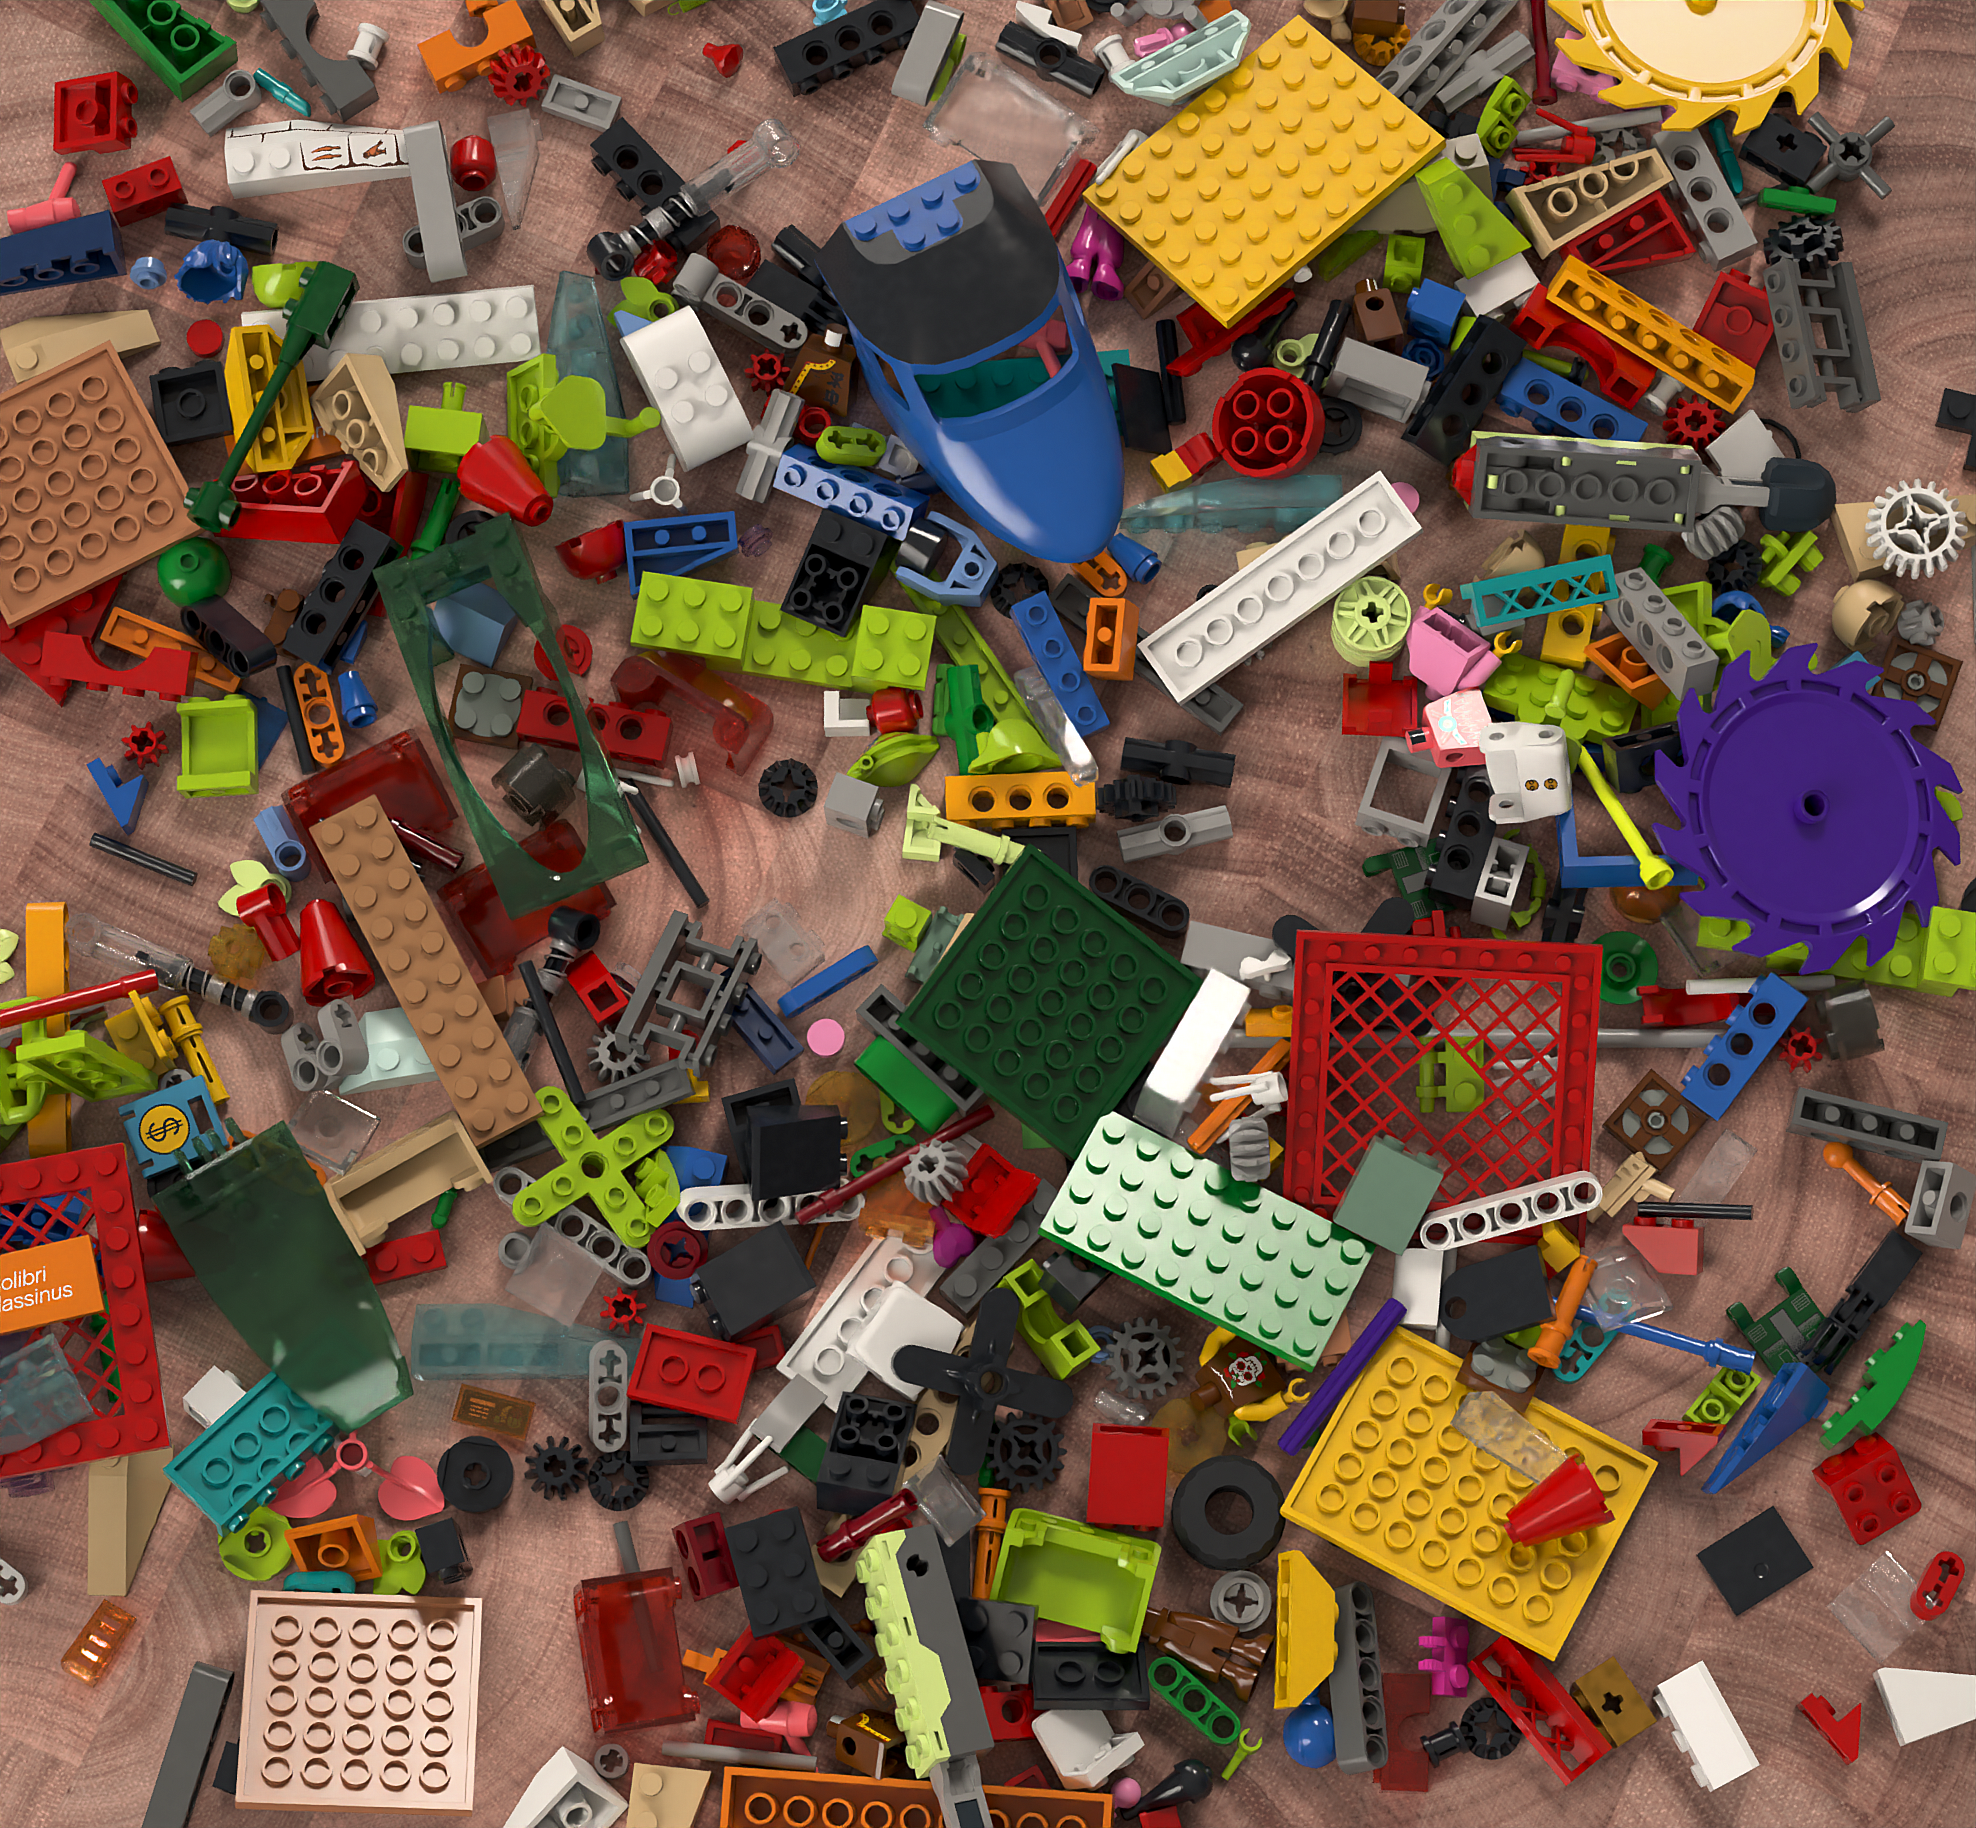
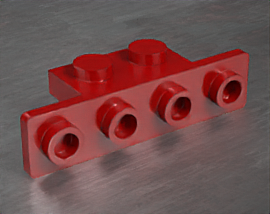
(1212, 338)

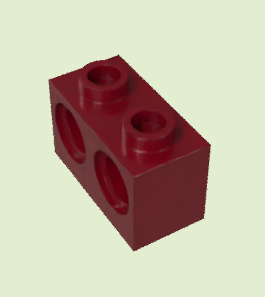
(706, 1556)

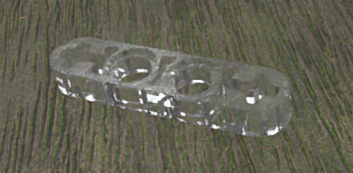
(1056, 726)

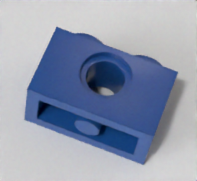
(1434, 312)

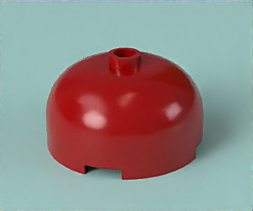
(1268, 424)

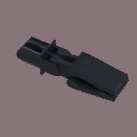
(797, 299)
(1873, 1289)

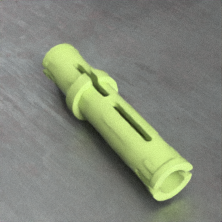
(975, 841)

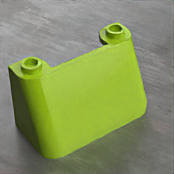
(1078, 1575)

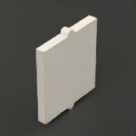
(1744, 448)

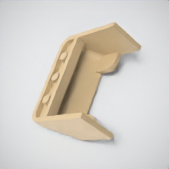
(404, 1177)

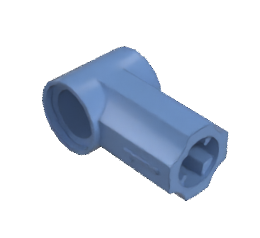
(283, 842)

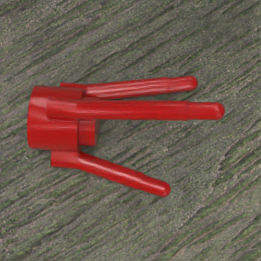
(1574, 148)

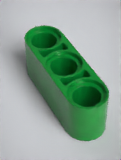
(905, 1085)
(1187, 1683)

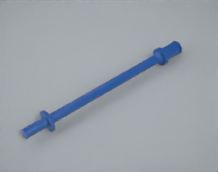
(1712, 1351)

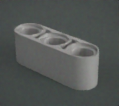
(927, 53)
(473, 232)

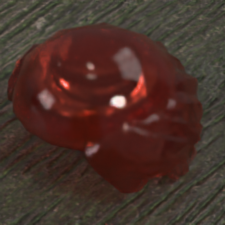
(734, 252)

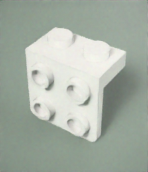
(1084, 1746)

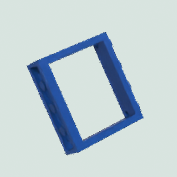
(1604, 870)

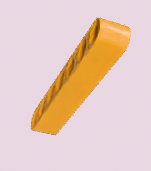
(46, 977)

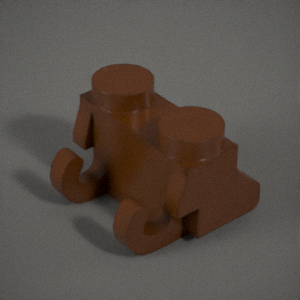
(284, 615)

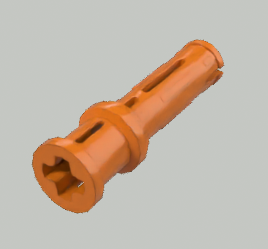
(1555, 1333)
(989, 1539)

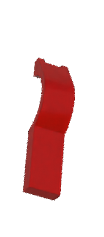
(1678, 1009)

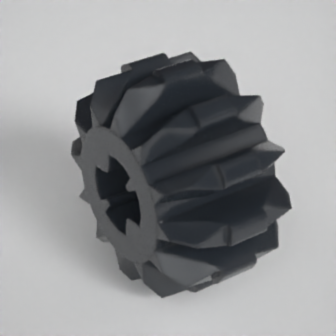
(547, 1479)

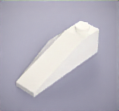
(567, 1796)

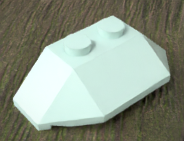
(1188, 63)
(394, 1054)

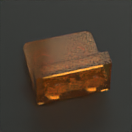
(896, 1212)

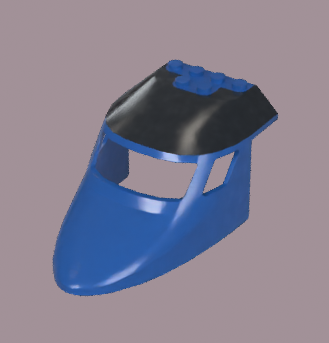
(953, 282)

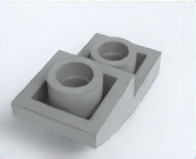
(788, 1412)

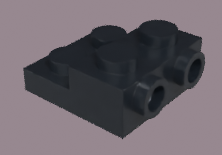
(191, 403)

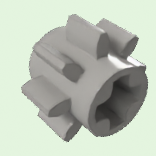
(1920, 623)

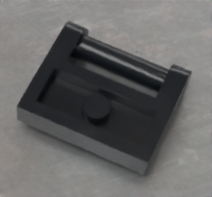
(666, 1442)

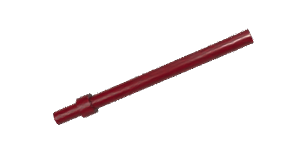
(833, 1200)

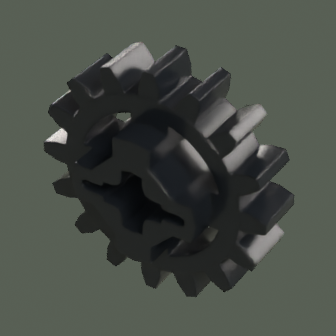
(1806, 241)
(1135, 798)
(1035, 1463)

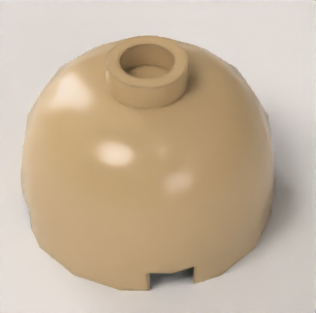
(1514, 557)
(1865, 611)

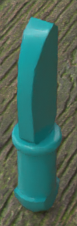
(1726, 156)

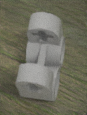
(325, 1064)

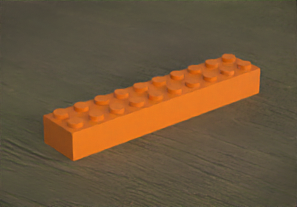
(855, 1801)

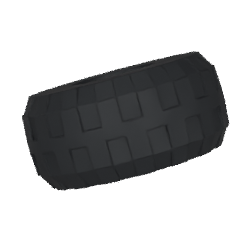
(1228, 1475)

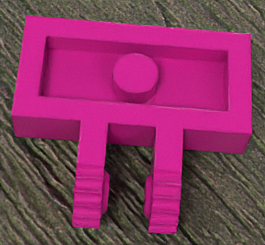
(1449, 1657)

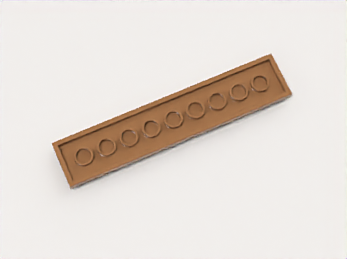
(426, 972)

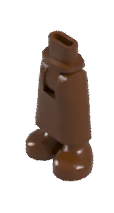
(1206, 1647)

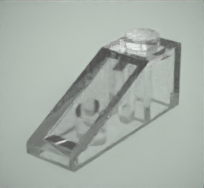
(517, 155)
(1717, 1173)
(1507, 1435)

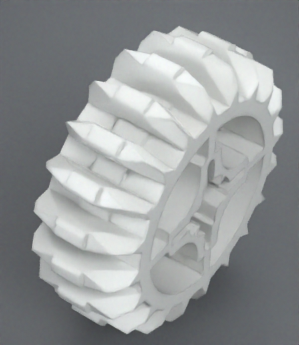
(1943, 518)

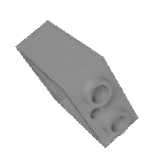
(1377, 381)
(1380, 822)

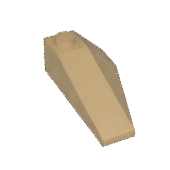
(52, 340)
(363, 412)
(121, 1514)

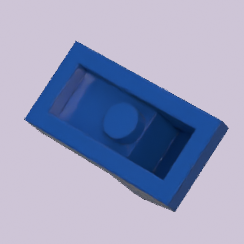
(124, 801)

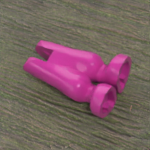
(1099, 243)

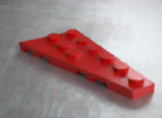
(77, 616)

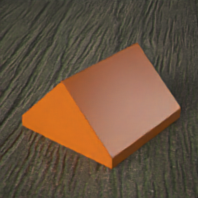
(1628, 669)
(338, 1545)

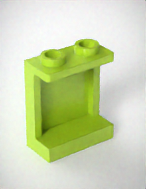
(219, 747)

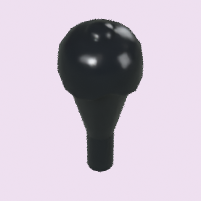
(1257, 348)
(1187, 1782)

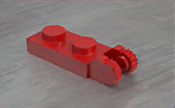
(405, 1257)

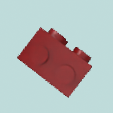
(991, 1193)
(1869, 1487)
(756, 1674)

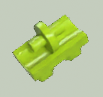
(1797, 550)

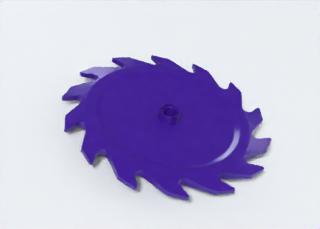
(1746, 819)

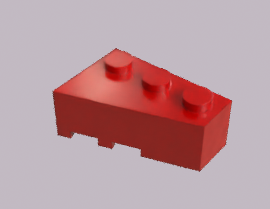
(1633, 239)

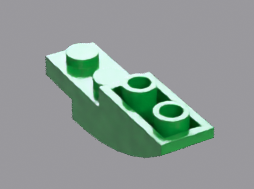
(1888, 1378)

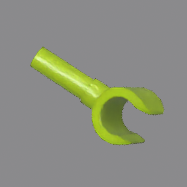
(1238, 1428)
(1240, 1755)

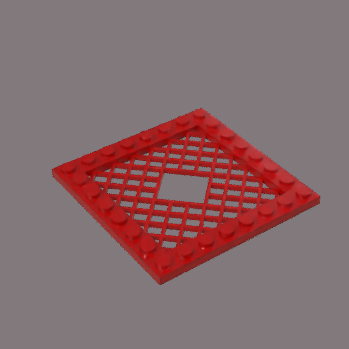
(1572, 964)
(145, 1419)

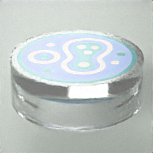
(626, 977)

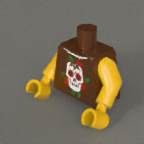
(1241, 1380)

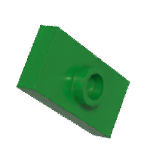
(1796, 201)

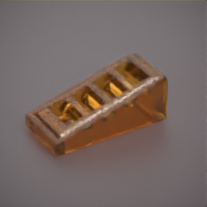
(100, 1663)

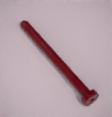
(1544, 94)

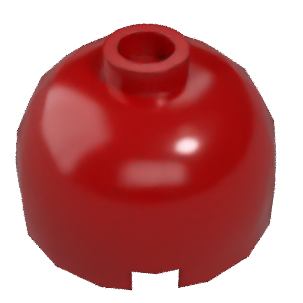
(595, 553)

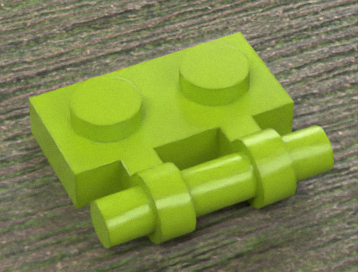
(1462, 1085)

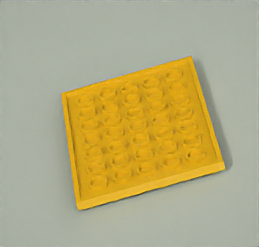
(1264, 171)
(1432, 1505)

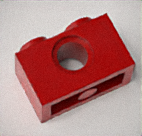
(144, 191)
(1023, 1715)

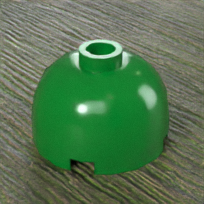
(193, 571)

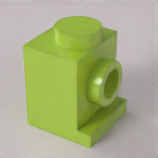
(906, 923)

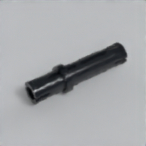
(1318, 364)

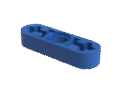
(827, 982)

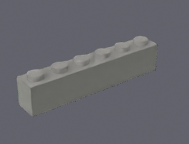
(1224, 950)

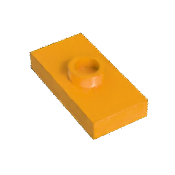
(1269, 1022)

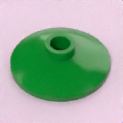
(1638, 960)

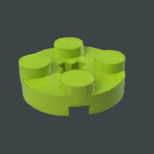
(262, 1564)

